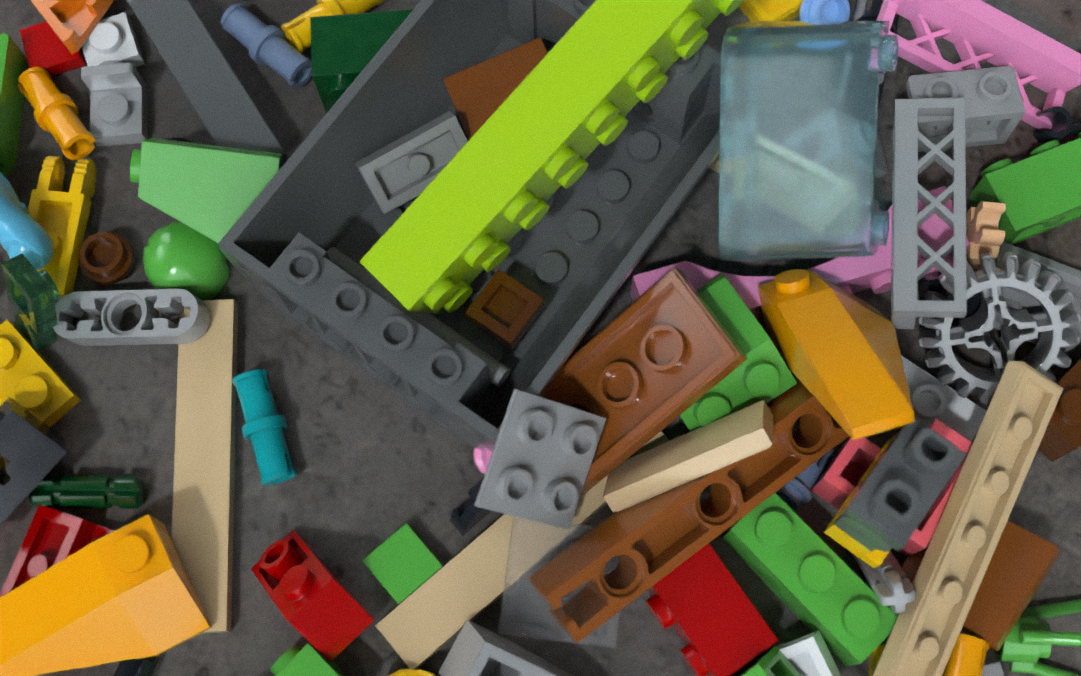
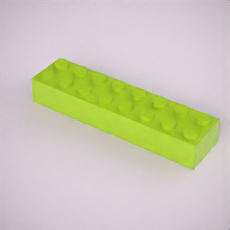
(535, 146)

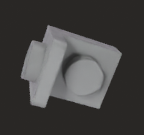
(116, 103)

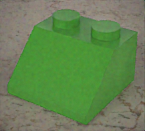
(757, 378)

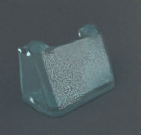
(801, 139)

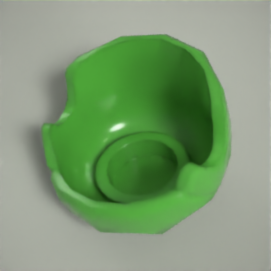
(185, 260)

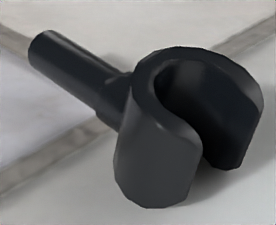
(1061, 124)

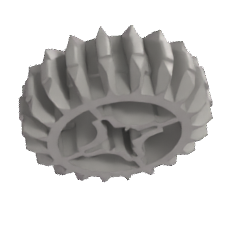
(1020, 325)

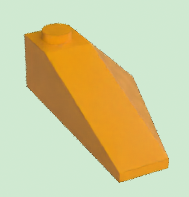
(838, 351)
(102, 605)

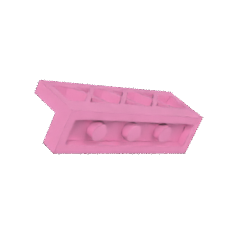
(991, 36)

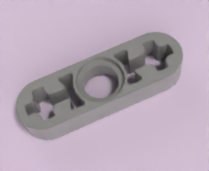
(149, 330)

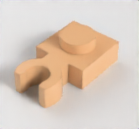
(983, 231)

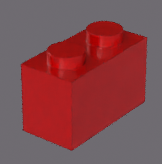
(709, 615)

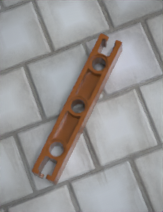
(673, 526)

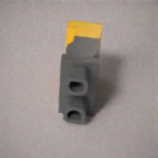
(895, 493)

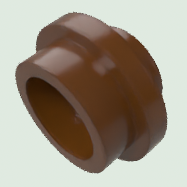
(106, 257)

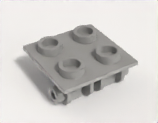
(540, 460)

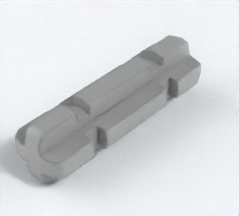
(889, 583)

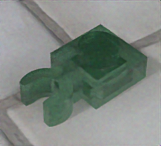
(34, 298)

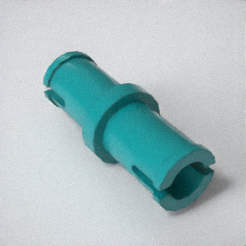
(264, 427)

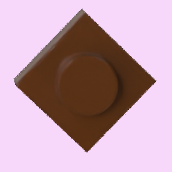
(505, 309)

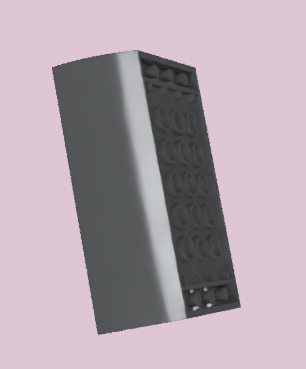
(569, 258)

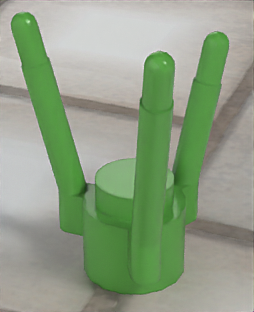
(1034, 639)

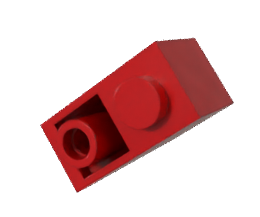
(311, 595)

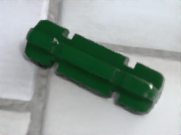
(89, 492)

